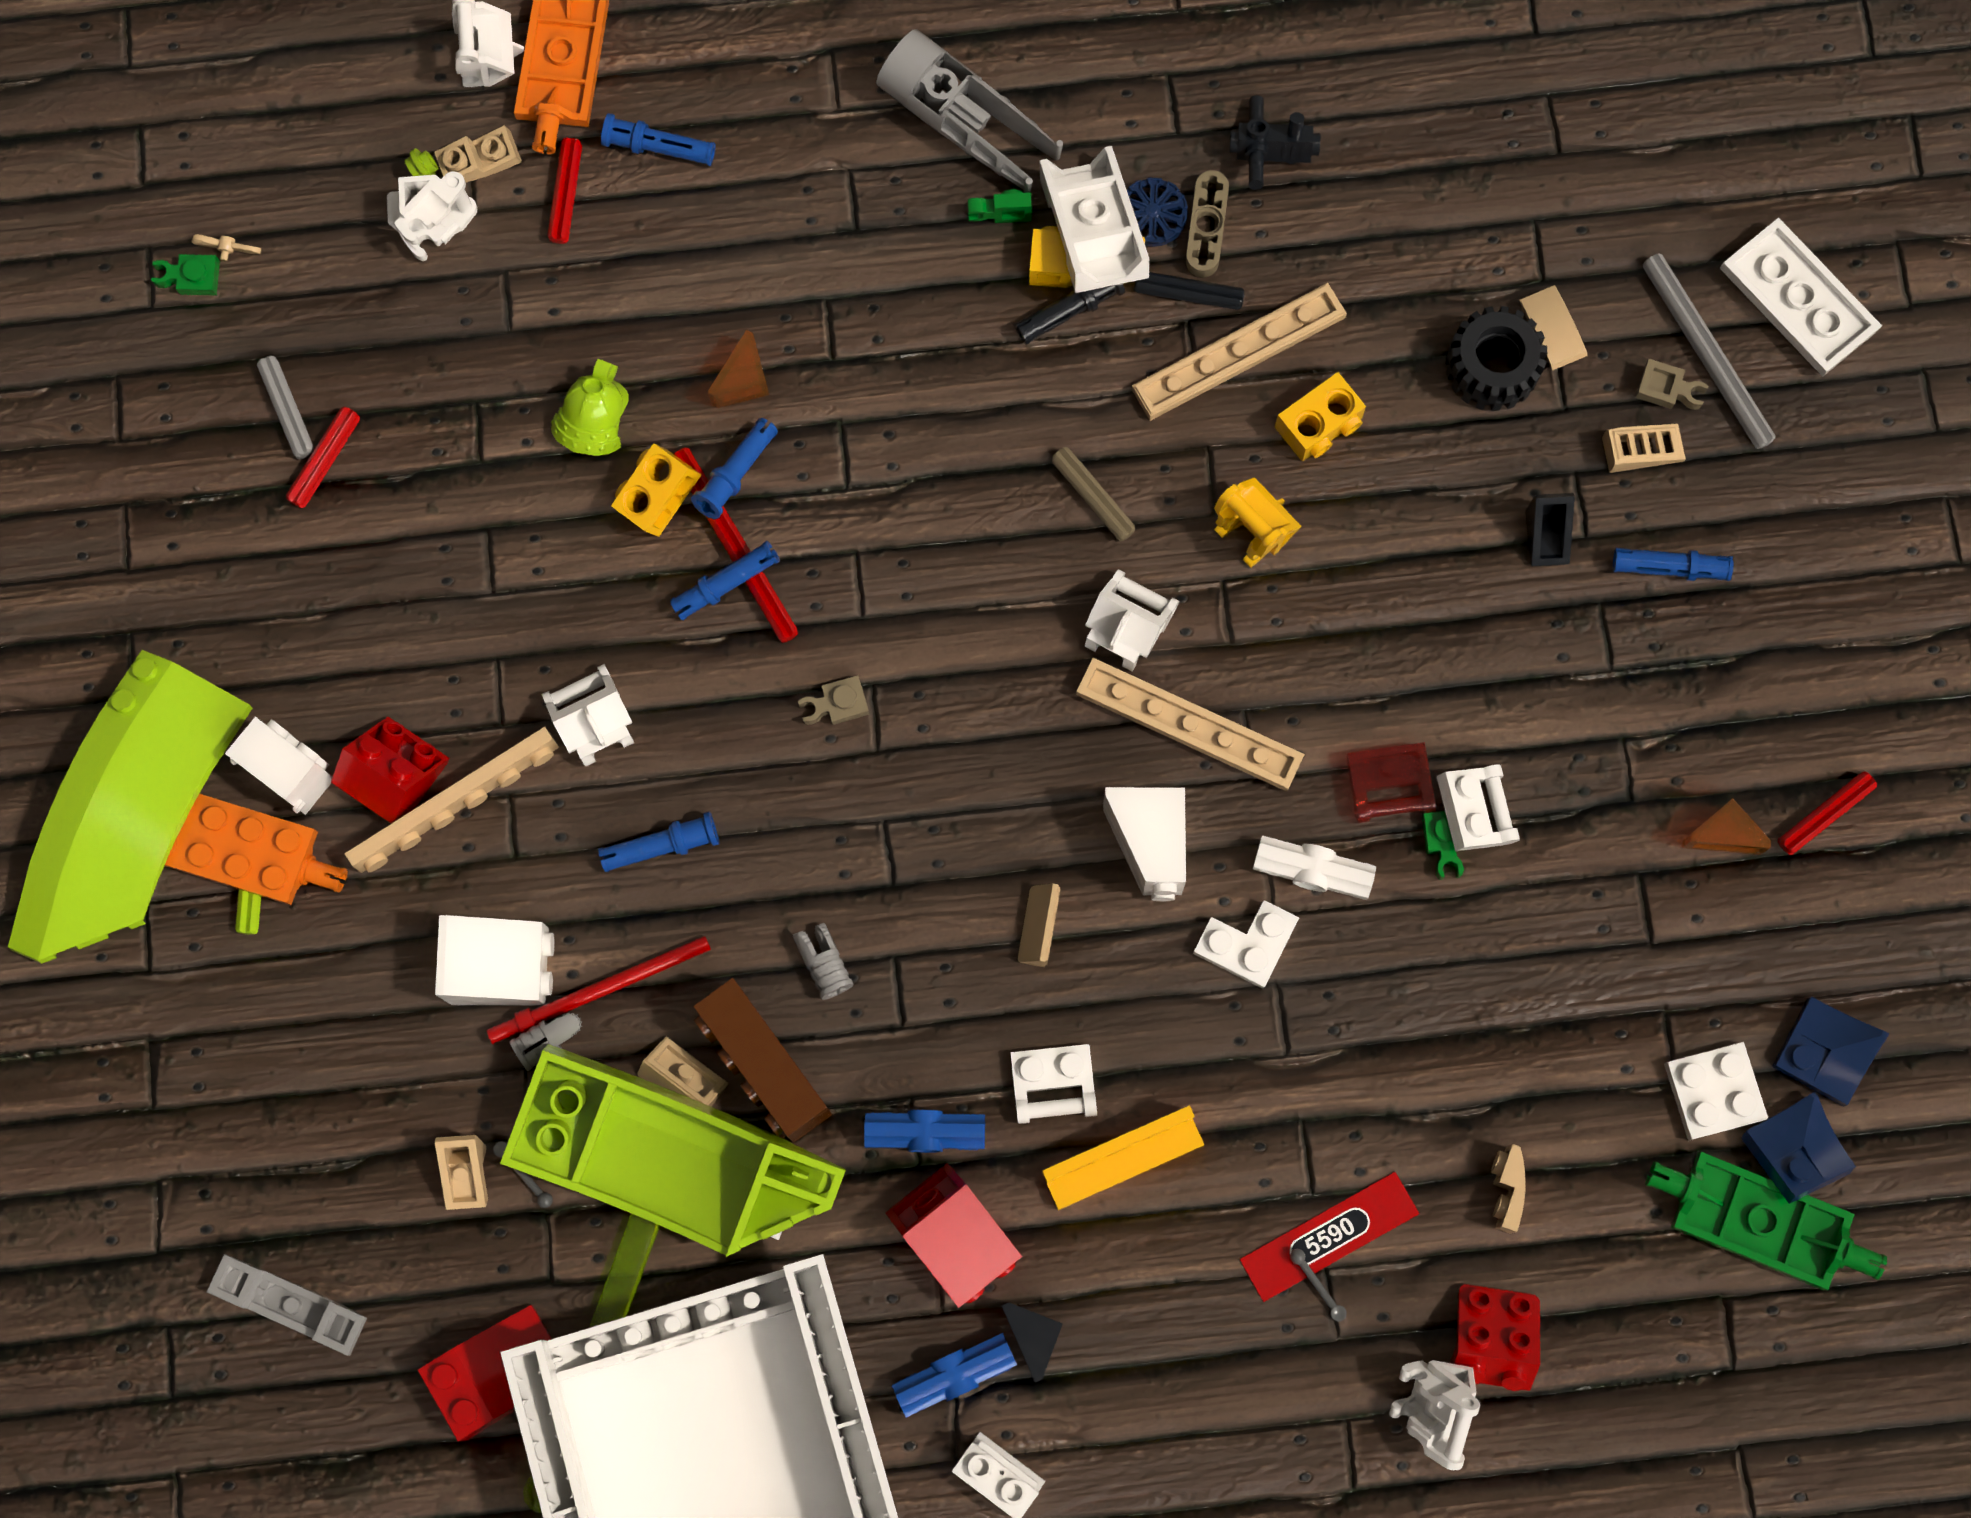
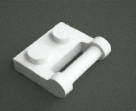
(1468, 812)
(1053, 1070)

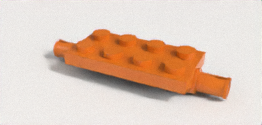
(560, 66)
(250, 851)

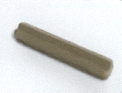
(1093, 494)

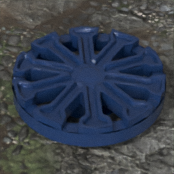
(1154, 211)

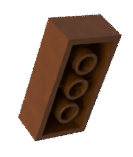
(762, 1060)

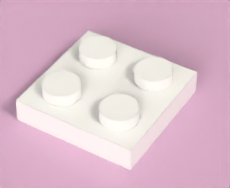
(1716, 1091)

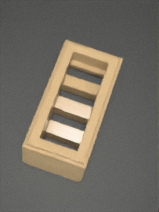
(1618, 462)

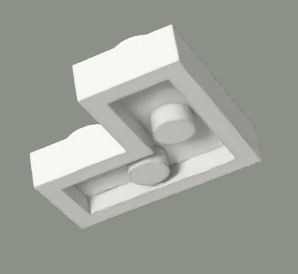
(1250, 954)

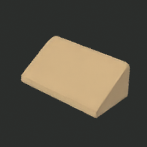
(1039, 924)
(681, 1072)

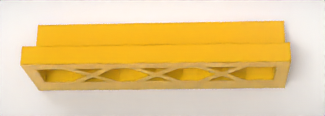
(1123, 1158)

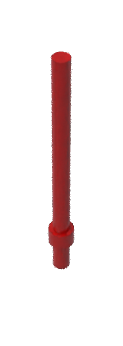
(528, 1018)

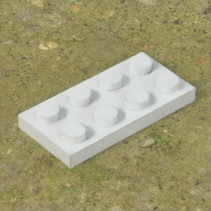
(1800, 297)

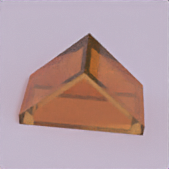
(740, 376)
(1729, 831)

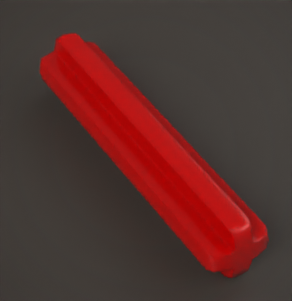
(564, 190)
(322, 457)
(1827, 813)

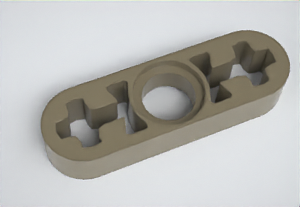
(1216, 211)

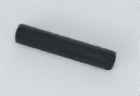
(1191, 290)

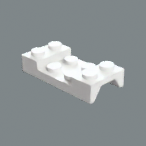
(1095, 222)

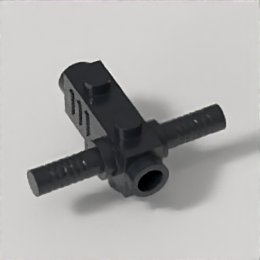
(1272, 142)

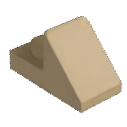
(462, 1171)

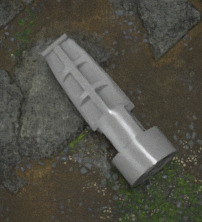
(921, 66)

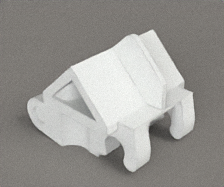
(490, 33)
(429, 209)
(1124, 625)
(592, 720)
(1439, 1408)

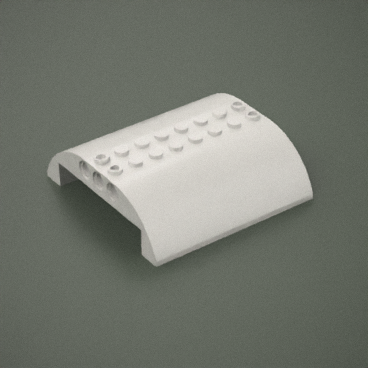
(704, 1409)

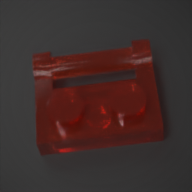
(1386, 770)

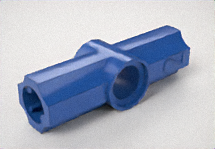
(924, 1131)
(954, 1375)

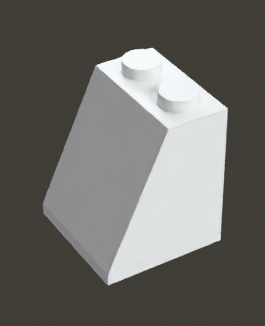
(1151, 836)
(493, 961)

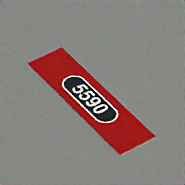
(1330, 1235)

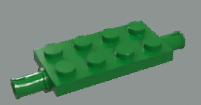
(1756, 1222)

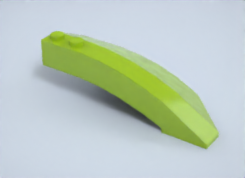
(122, 807)
(664, 1155)

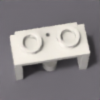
(998, 1476)

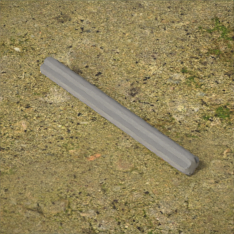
(1709, 351)

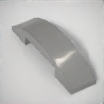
(287, 1304)

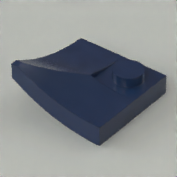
(1829, 1051)
(1799, 1149)

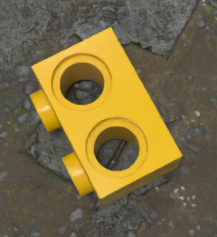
(1314, 411)
(663, 496)

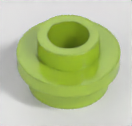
(421, 163)

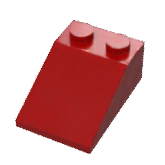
(471, 1377)

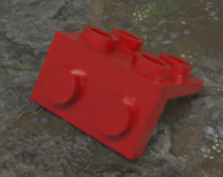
(1498, 1336)

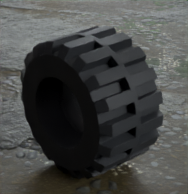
(1506, 332)

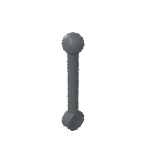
(543, 1198)
(1336, 1312)

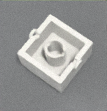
(280, 764)

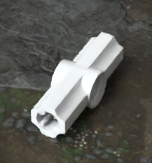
(1314, 867)

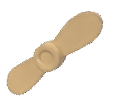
(225, 245)

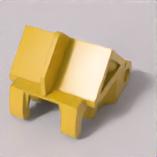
(1260, 513)

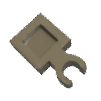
(1665, 384)
(841, 700)

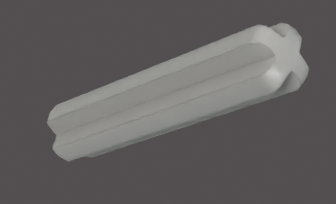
(285, 407)

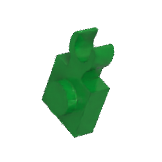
(1004, 208)
(192, 275)
(1439, 840)

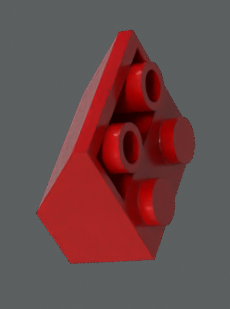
(388, 769)

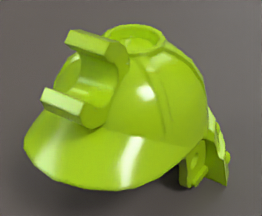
(592, 413)

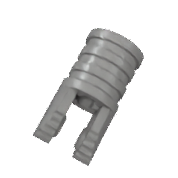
(827, 967)
(556, 1033)

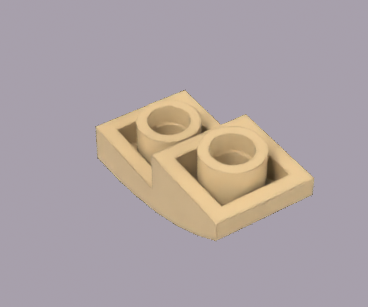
(481, 156)
(1557, 325)
(1509, 1176)

